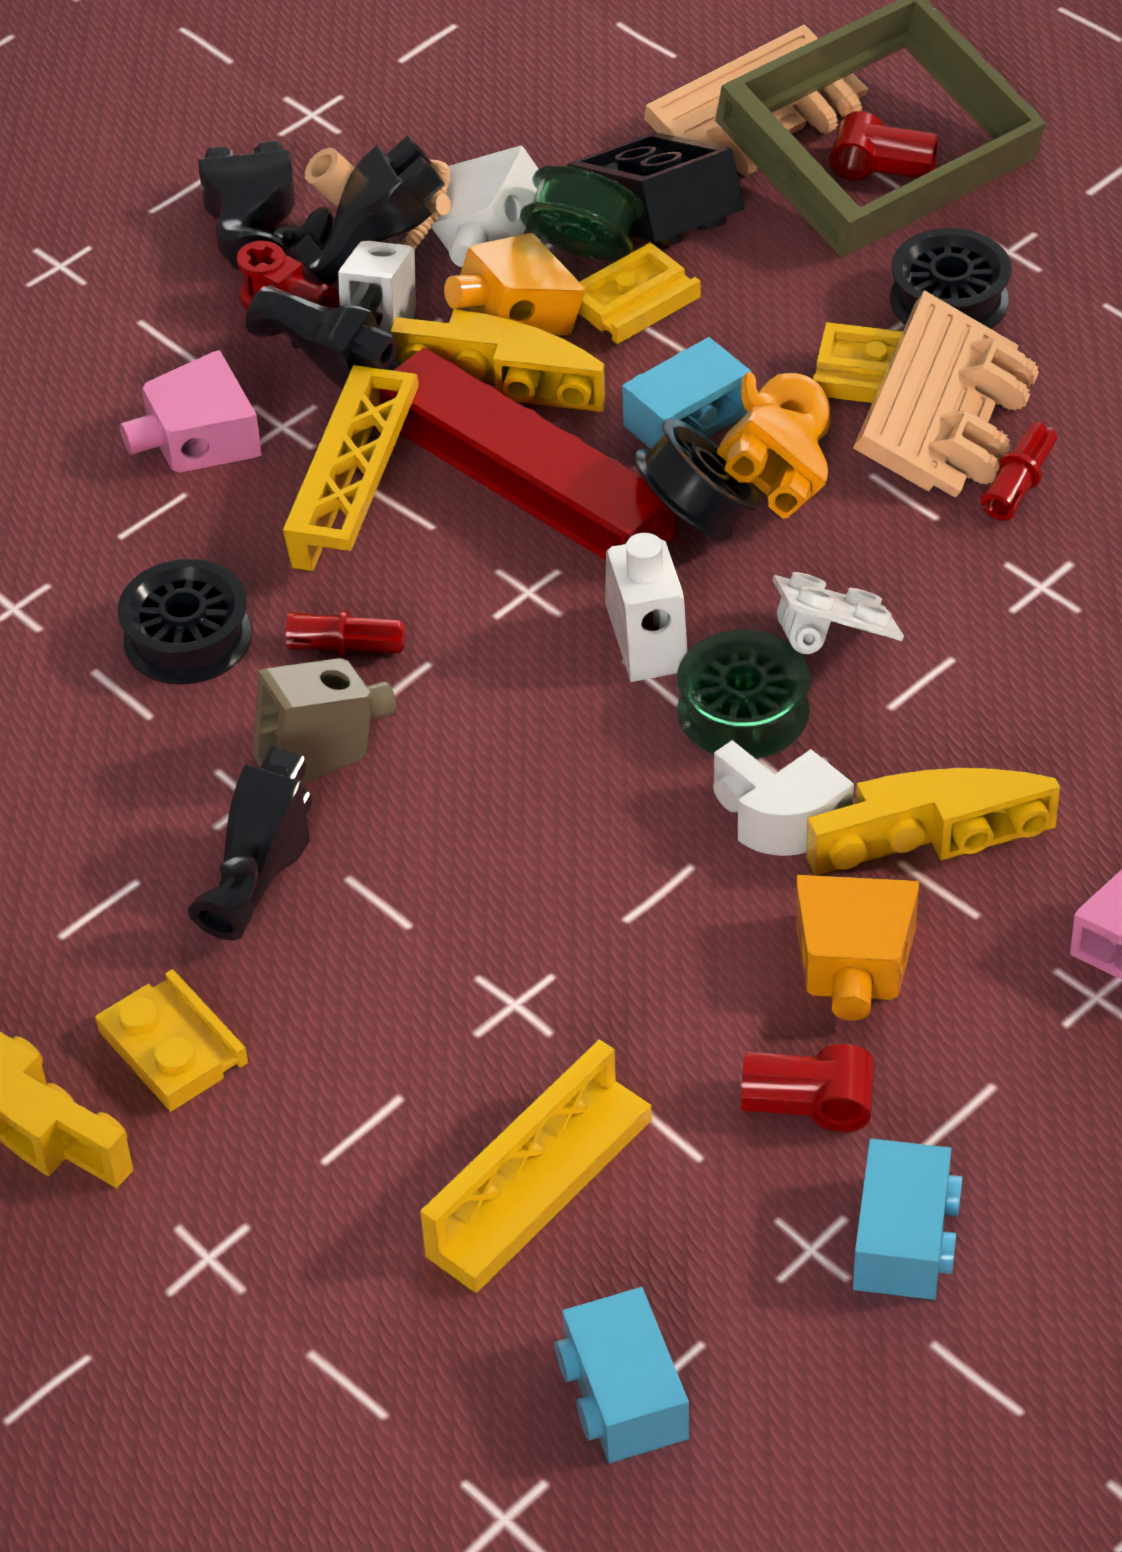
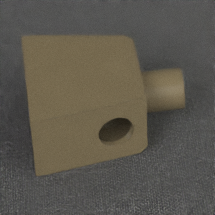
(318, 713)

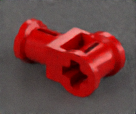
(266, 265)

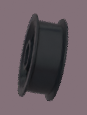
(956, 268)
(693, 480)
(185, 621)

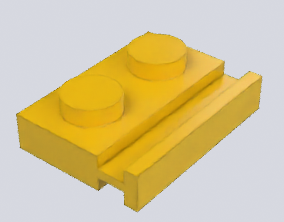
(636, 292)
(854, 360)
(171, 1040)

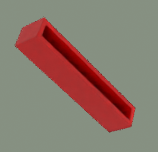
(528, 458)

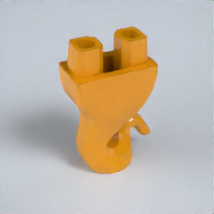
(779, 440)

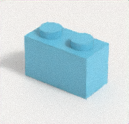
(692, 386)
(903, 1219)
(624, 1375)

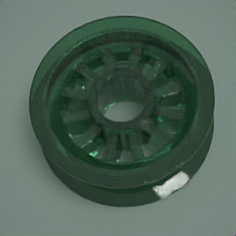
(582, 212)
(744, 691)

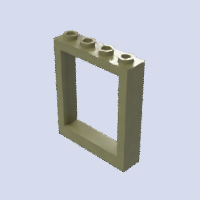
(750, 99)

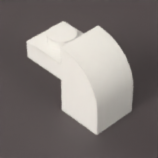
(777, 805)

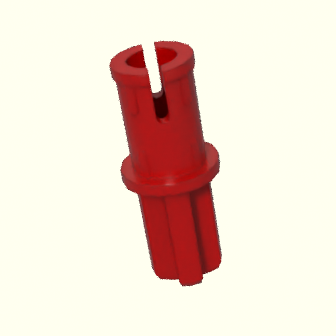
(1018, 472)
(344, 633)

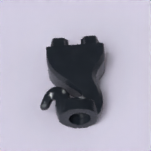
(248, 196)
(378, 202)
(328, 335)
(262, 838)

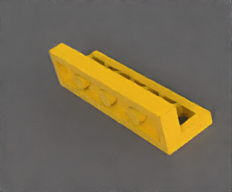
(336, 459)
(532, 1169)

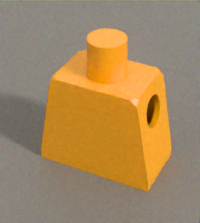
(517, 282)
(855, 938)

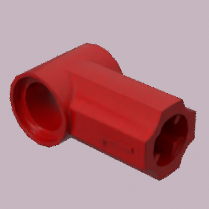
(869, 146)
(828, 1087)

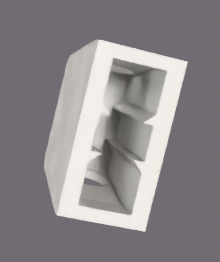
(486, 200)
(380, 280)
(642, 581)

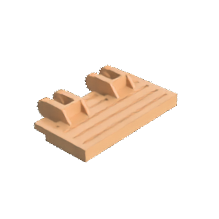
(693, 107)
(940, 397)

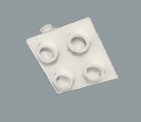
(809, 609)

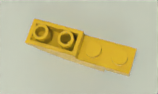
(514, 356)
(946, 807)
(47, 1125)

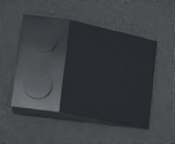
(676, 179)

